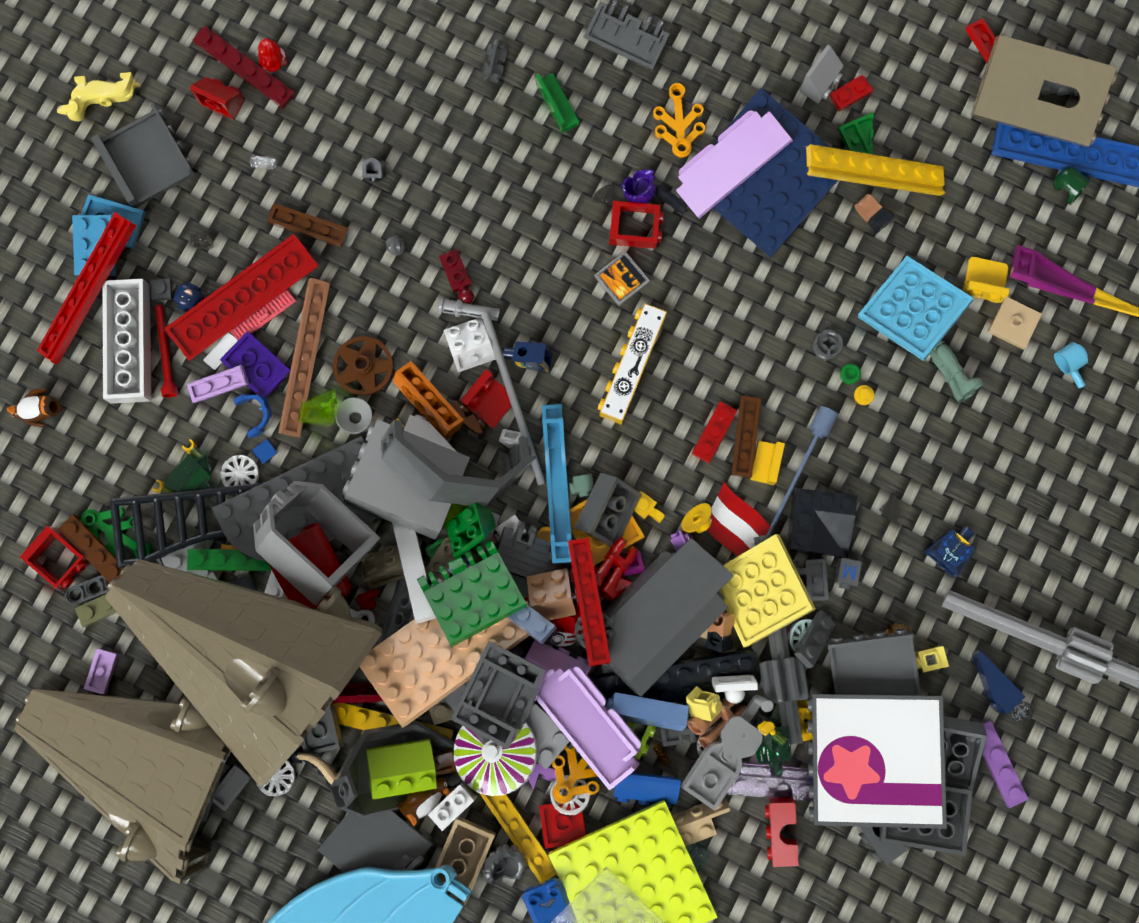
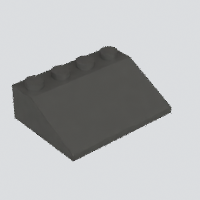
(963, 751)
(948, 840)

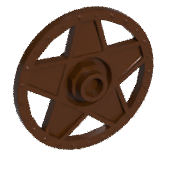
(363, 365)

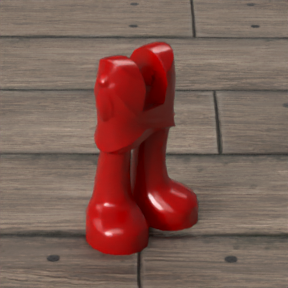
(608, 589)

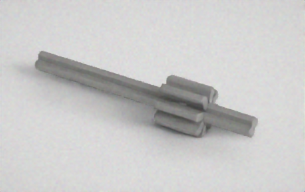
(1077, 654)

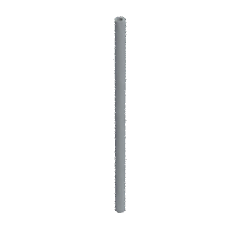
(512, 395)

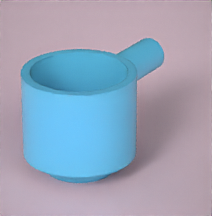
(1070, 360)

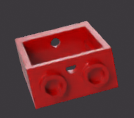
(635, 241)
(40, 544)

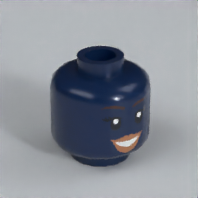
(187, 296)

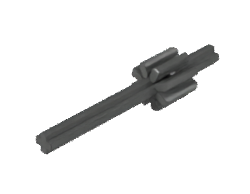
(784, 678)

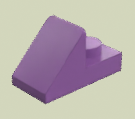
(548, 774)

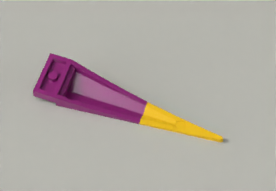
(1045, 275)

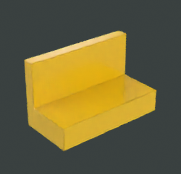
(767, 462)

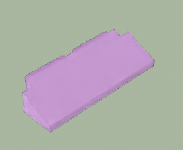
(730, 162)
(591, 728)

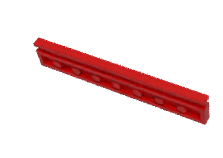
(86, 288)

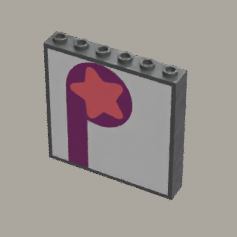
(877, 761)

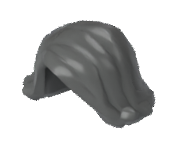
(504, 863)

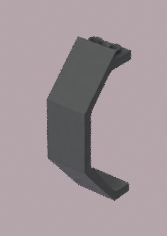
(444, 487)

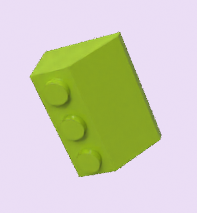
(401, 769)

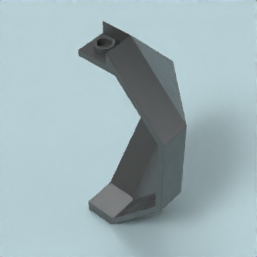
(352, 783)

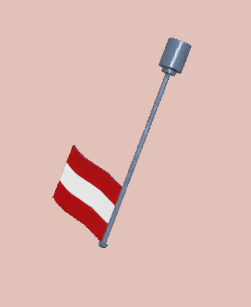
(736, 522)

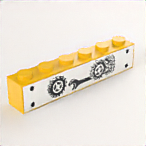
(632, 364)

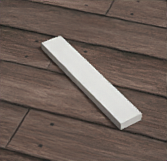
(413, 569)

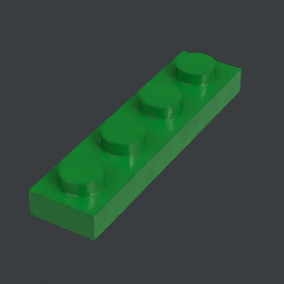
(223, 561)

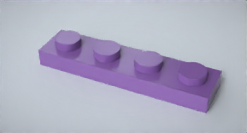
(1002, 769)

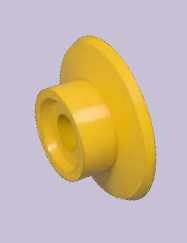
(697, 519)

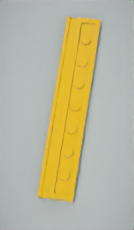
(874, 170)

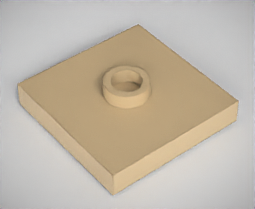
(1014, 323)

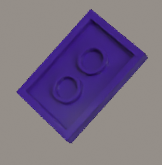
(262, 368)

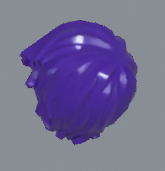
(640, 187)

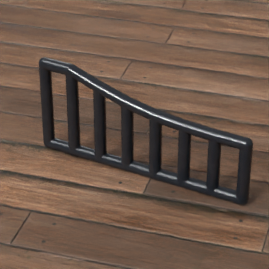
(157, 500)

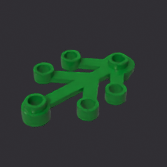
(98, 523)

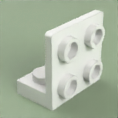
(469, 344)

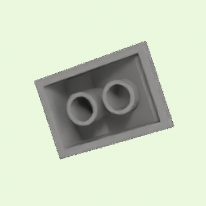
(547, 734)

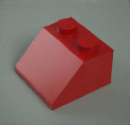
(218, 97)

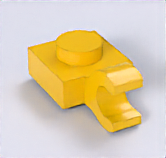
(646, 507)

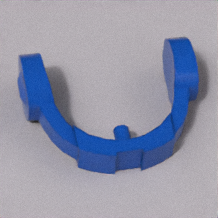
(267, 412)

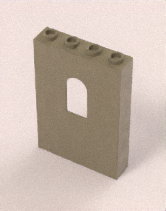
(1015, 80)

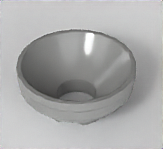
(351, 406)

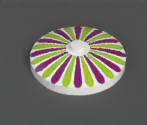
(493, 768)

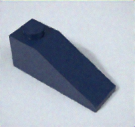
(997, 687)

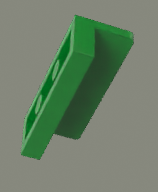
(556, 102)

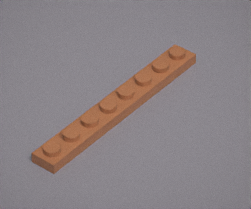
(304, 356)

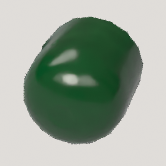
(1072, 181)

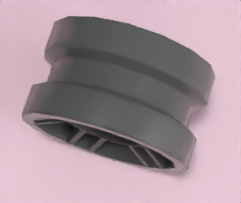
(821, 350)

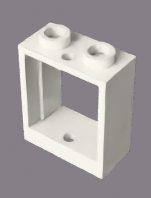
(452, 805)

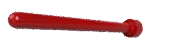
(169, 389)

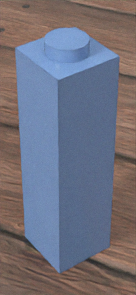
(649, 711)

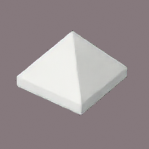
(509, 438)

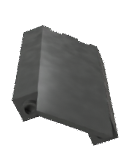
(664, 614)

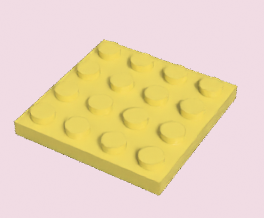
(764, 591)

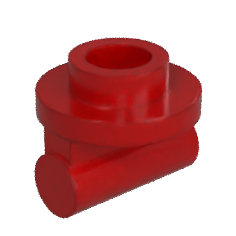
(366, 600)

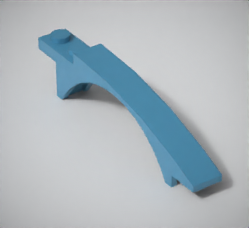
(556, 482)

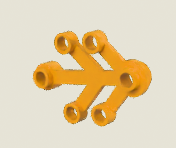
(679, 124)
(576, 772)

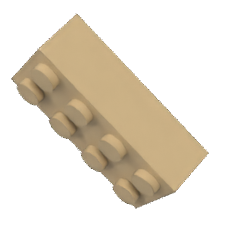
(465, 852)

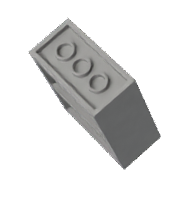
(388, 495)

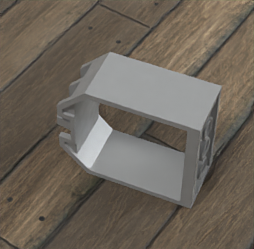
(332, 515)

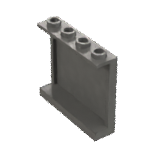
(145, 158)
(875, 664)
(374, 841)

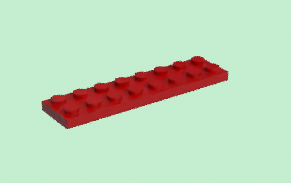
(241, 297)

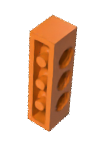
(427, 400)

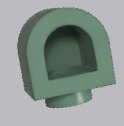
(581, 485)

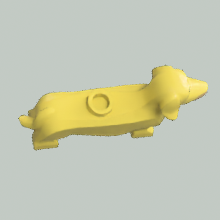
(97, 93)

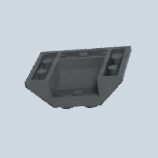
(499, 695)

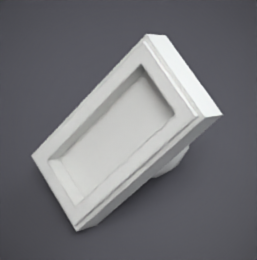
(734, 686)

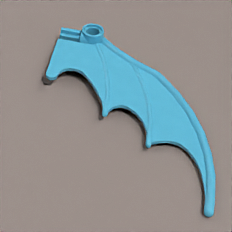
(378, 897)

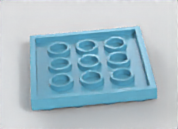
(915, 308)

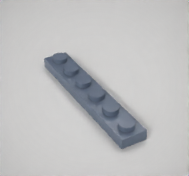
(527, 618)

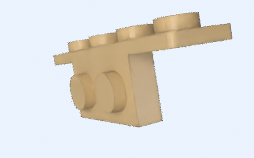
(696, 823)

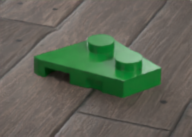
(858, 134)

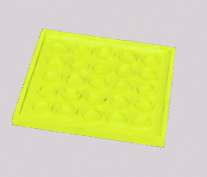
(646, 857)

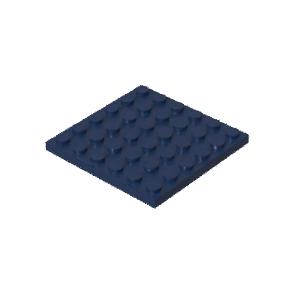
(780, 192)

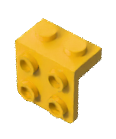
(986, 280)

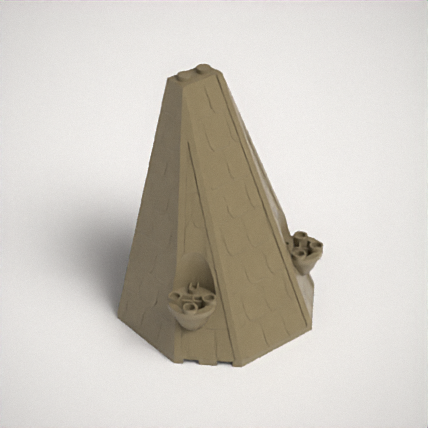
(245, 657)
(137, 763)

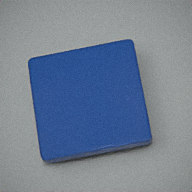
(264, 451)

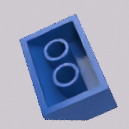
(648, 789)

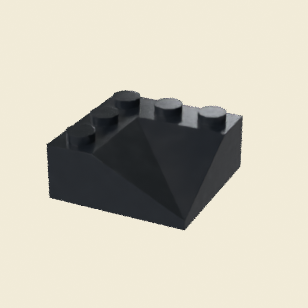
(821, 522)

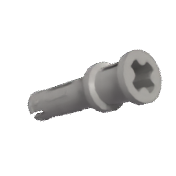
(458, 308)

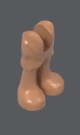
(700, 726)

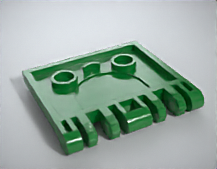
(473, 596)

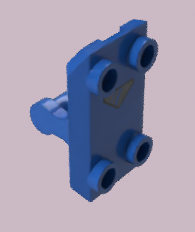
(546, 900)

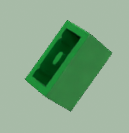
(470, 528)

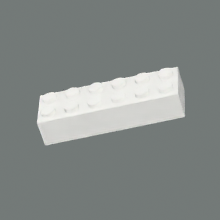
(126, 341)

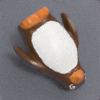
(35, 408)
(423, 802)

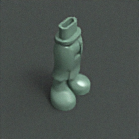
(953, 373)

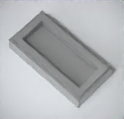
(231, 787)

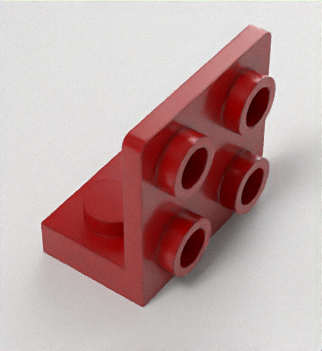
(487, 399)

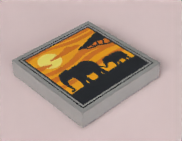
(622, 278)

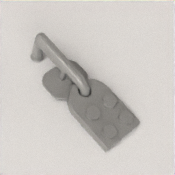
(711, 773)

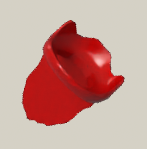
(271, 55)

